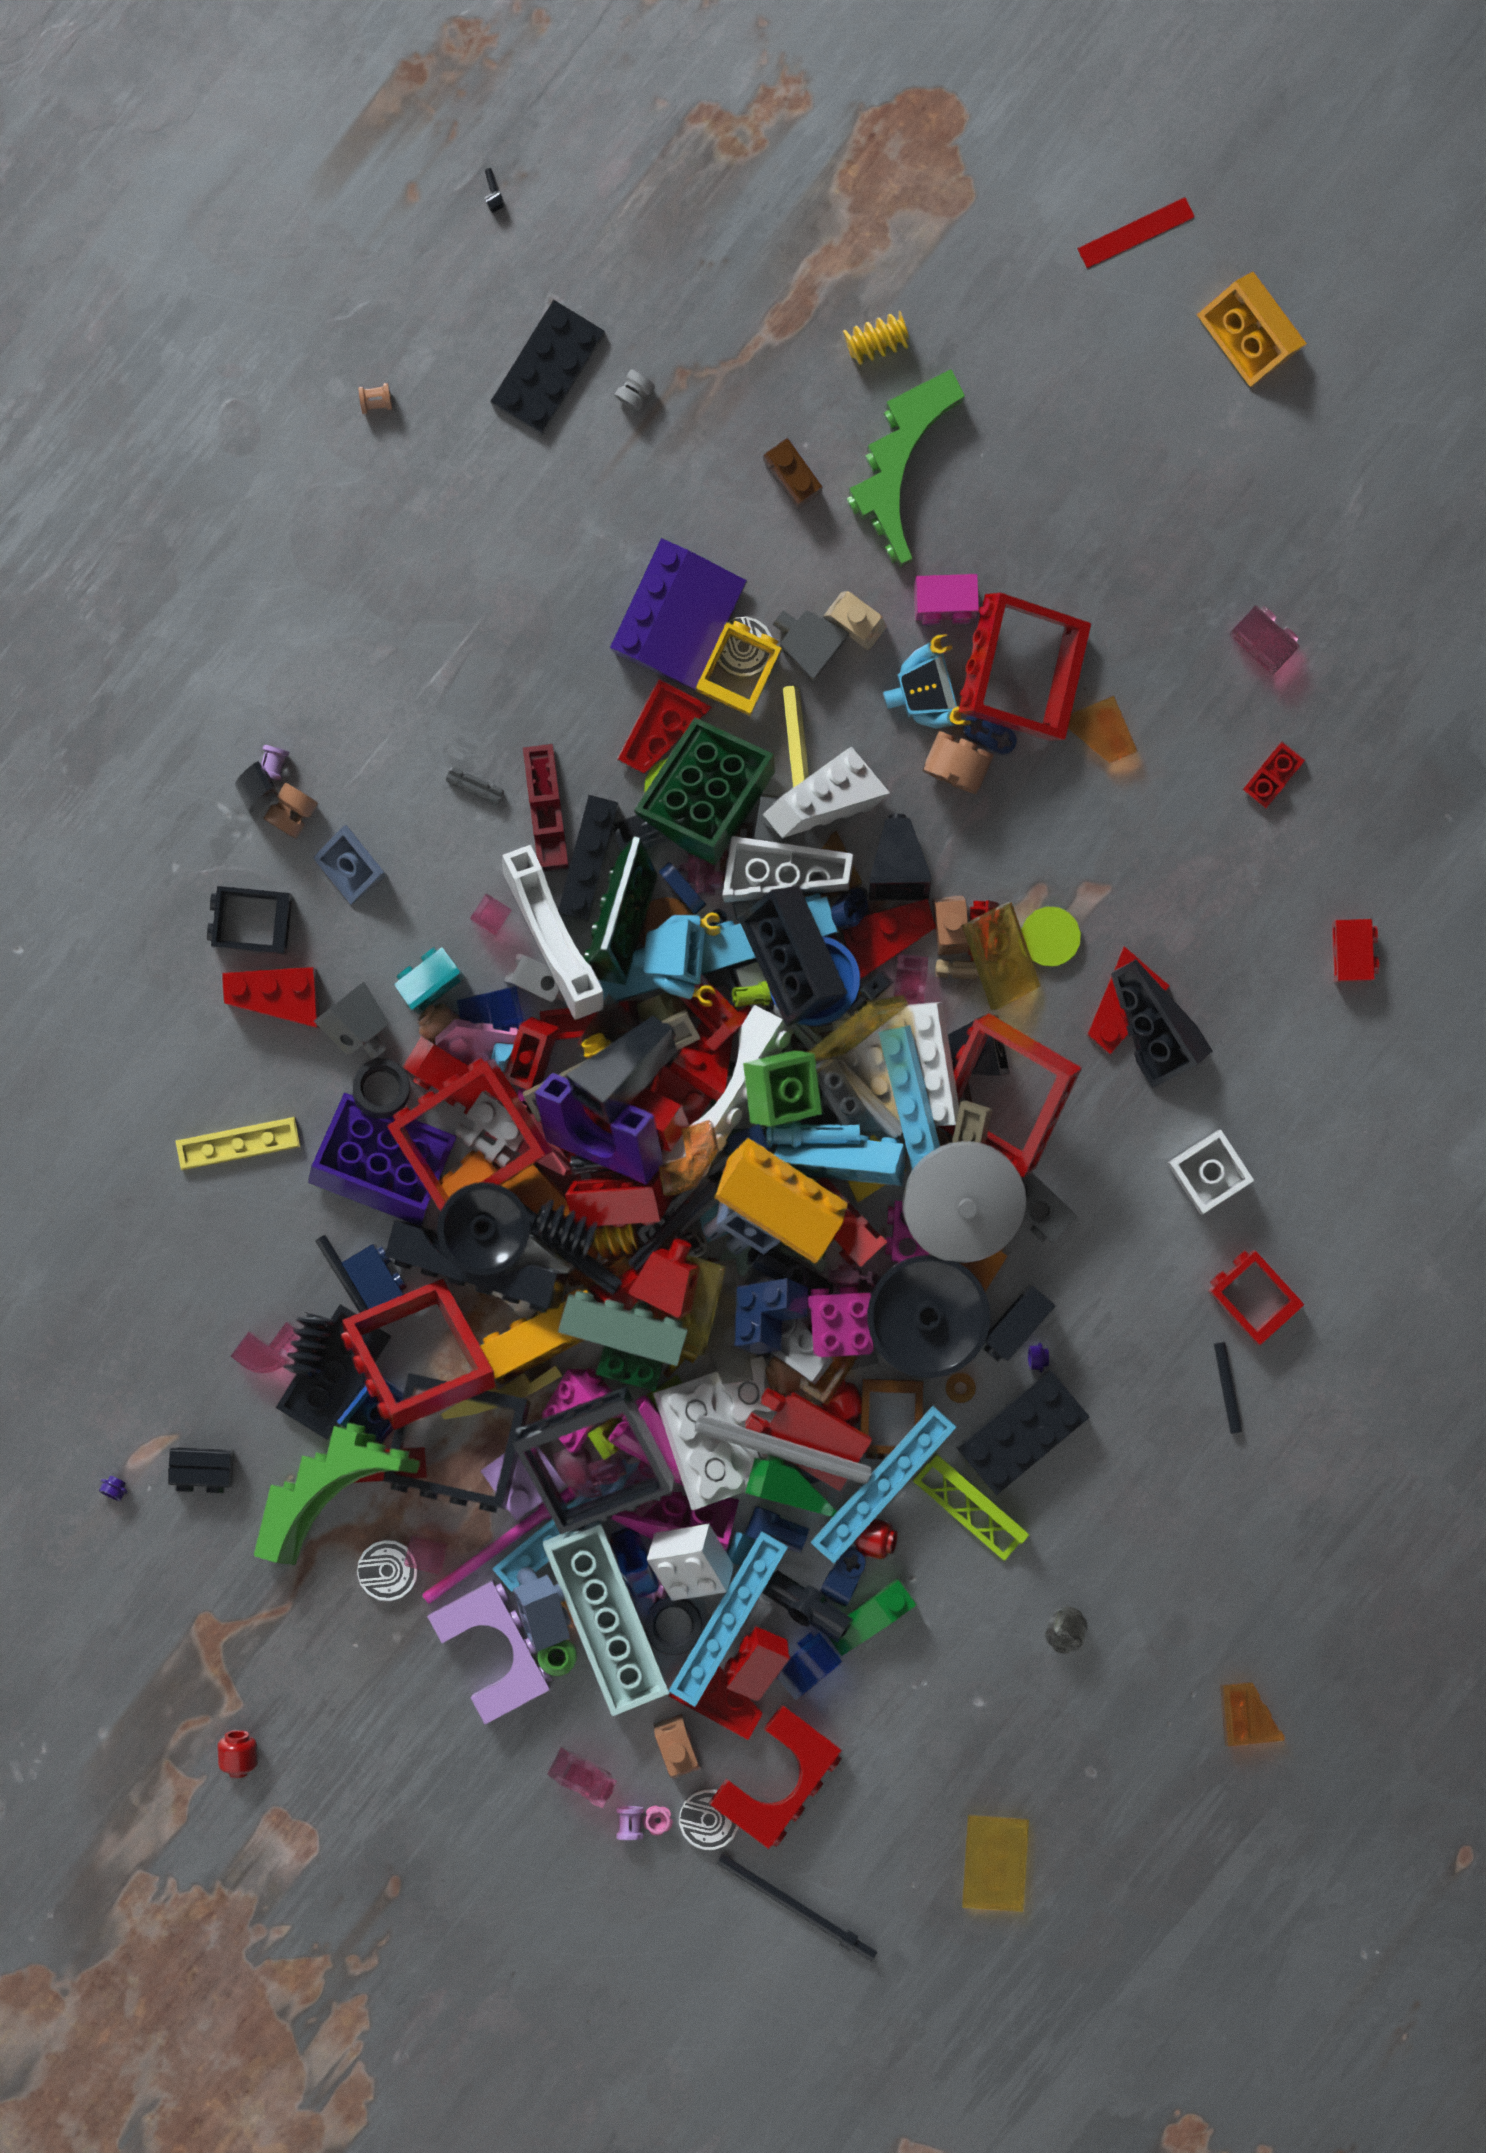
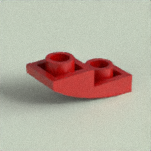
(1273, 774)

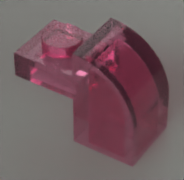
(911, 978)
(263, 1357)
(586, 1476)
(582, 1776)

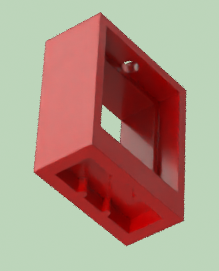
(1273, 1322)

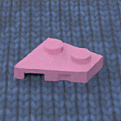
(472, 1041)

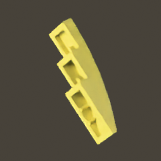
(518, 1387)

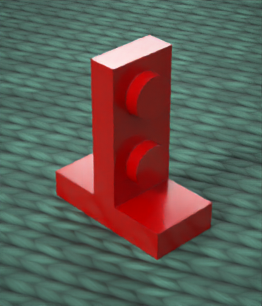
(720, 1017)

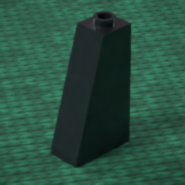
(623, 1069)

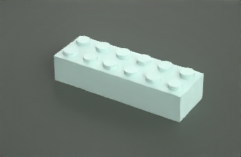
(605, 1618)

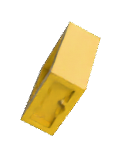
(741, 632)

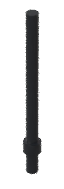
(846, 1939)

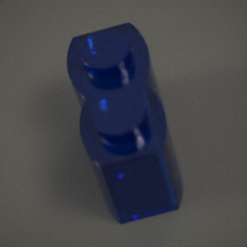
(498, 1008)
(633, 1562)
(808, 1665)

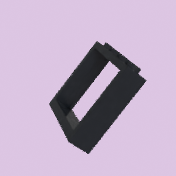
(577, 1418)
(460, 1496)

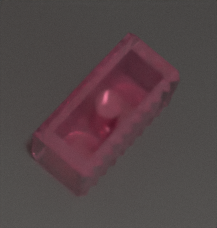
(1265, 639)

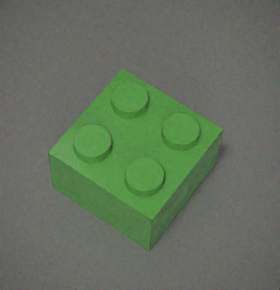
(782, 1088)

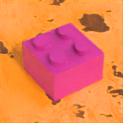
(946, 598)

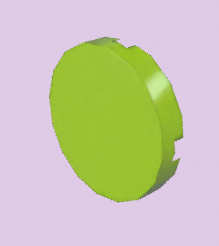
(1051, 936)

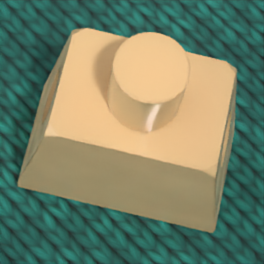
(856, 618)

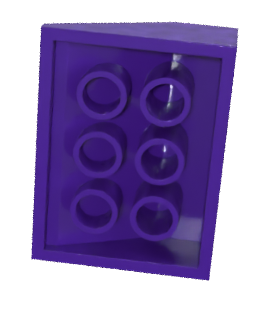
(677, 614)
(369, 1167)

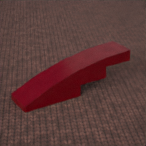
(545, 807)

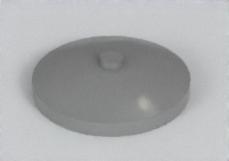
(964, 1202)

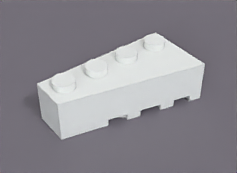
(832, 792)
(762, 865)

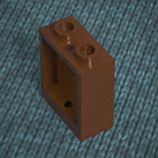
(888, 1386)

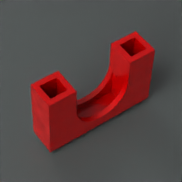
(814, 1757)

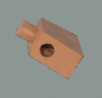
(949, 917)
(676, 1746)

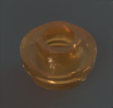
(970, 1387)

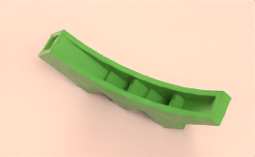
(912, 416)
(320, 1478)

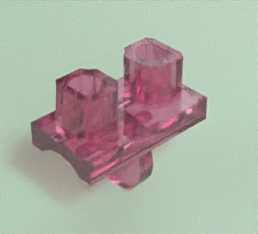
(704, 874)

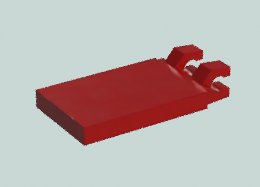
(811, 1427)

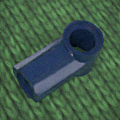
(781, 1529)

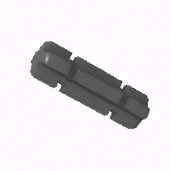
(474, 785)

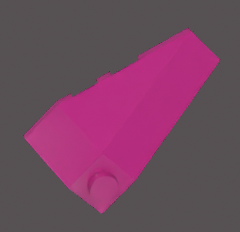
(675, 1513)

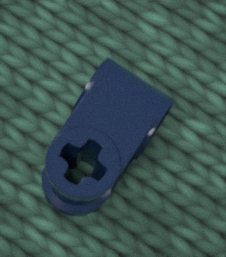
(841, 1580)

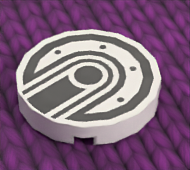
(741, 658)
(383, 1571)
(703, 1824)

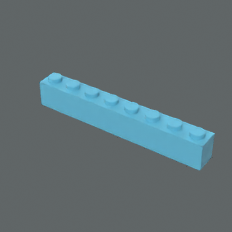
(719, 951)

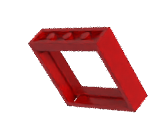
(1064, 679)
(1066, 1072)
(509, 1099)
(434, 1399)

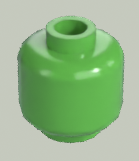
(554, 1666)

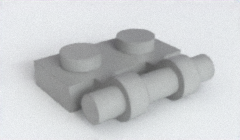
(491, 1116)

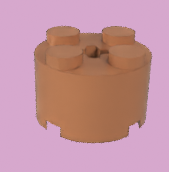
(957, 763)

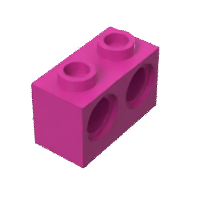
(899, 1232)

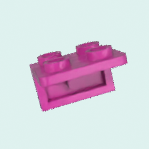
(840, 1322)
(574, 1389)

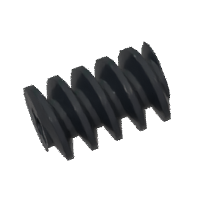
(565, 1228)
(309, 1345)

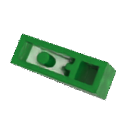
(785, 1485)
(875, 1615)

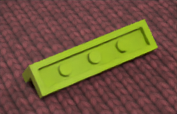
(978, 1498)

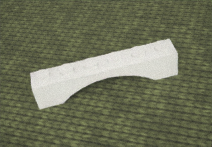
(566, 964)
(759, 1038)

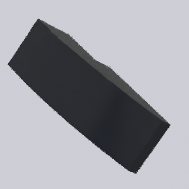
(255, 787)

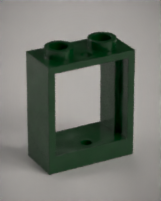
(617, 1363)

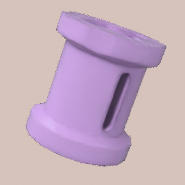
(273, 761)
(625, 1813)

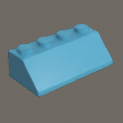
(866, 1162)

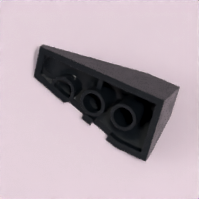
(1162, 1032)

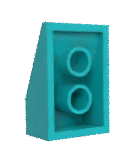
(428, 980)

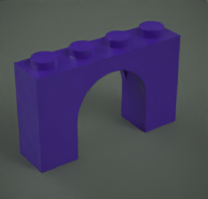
(629, 1151)

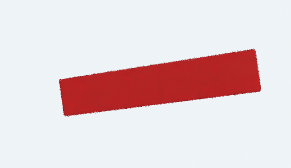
(1136, 232)

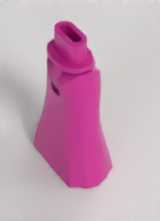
(625, 1439)

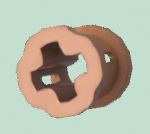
(365, 394)

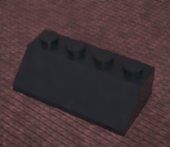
(792, 954)

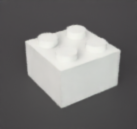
(1210, 1171)
(690, 1562)

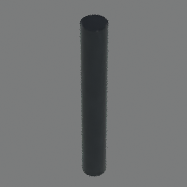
(336, 1265)
(1227, 1387)

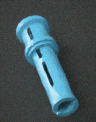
(798, 1133)

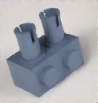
(743, 1231)
(541, 1609)

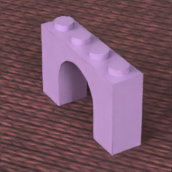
(489, 1608)

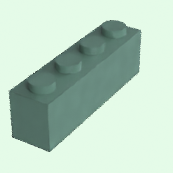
(623, 1329)

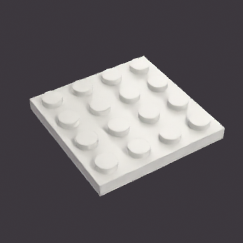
(934, 1056)

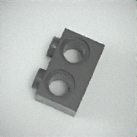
(837, 1096)

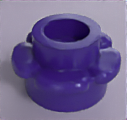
(1038, 1357)
(113, 1488)

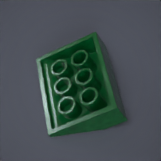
(706, 789)
(622, 914)

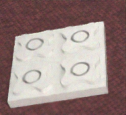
(707, 1465)

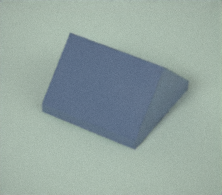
(349, 865)

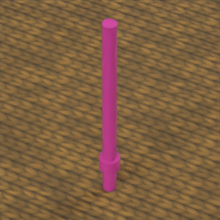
(493, 1549)

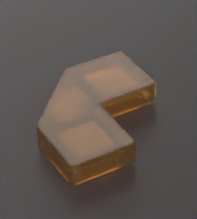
(687, 1172)

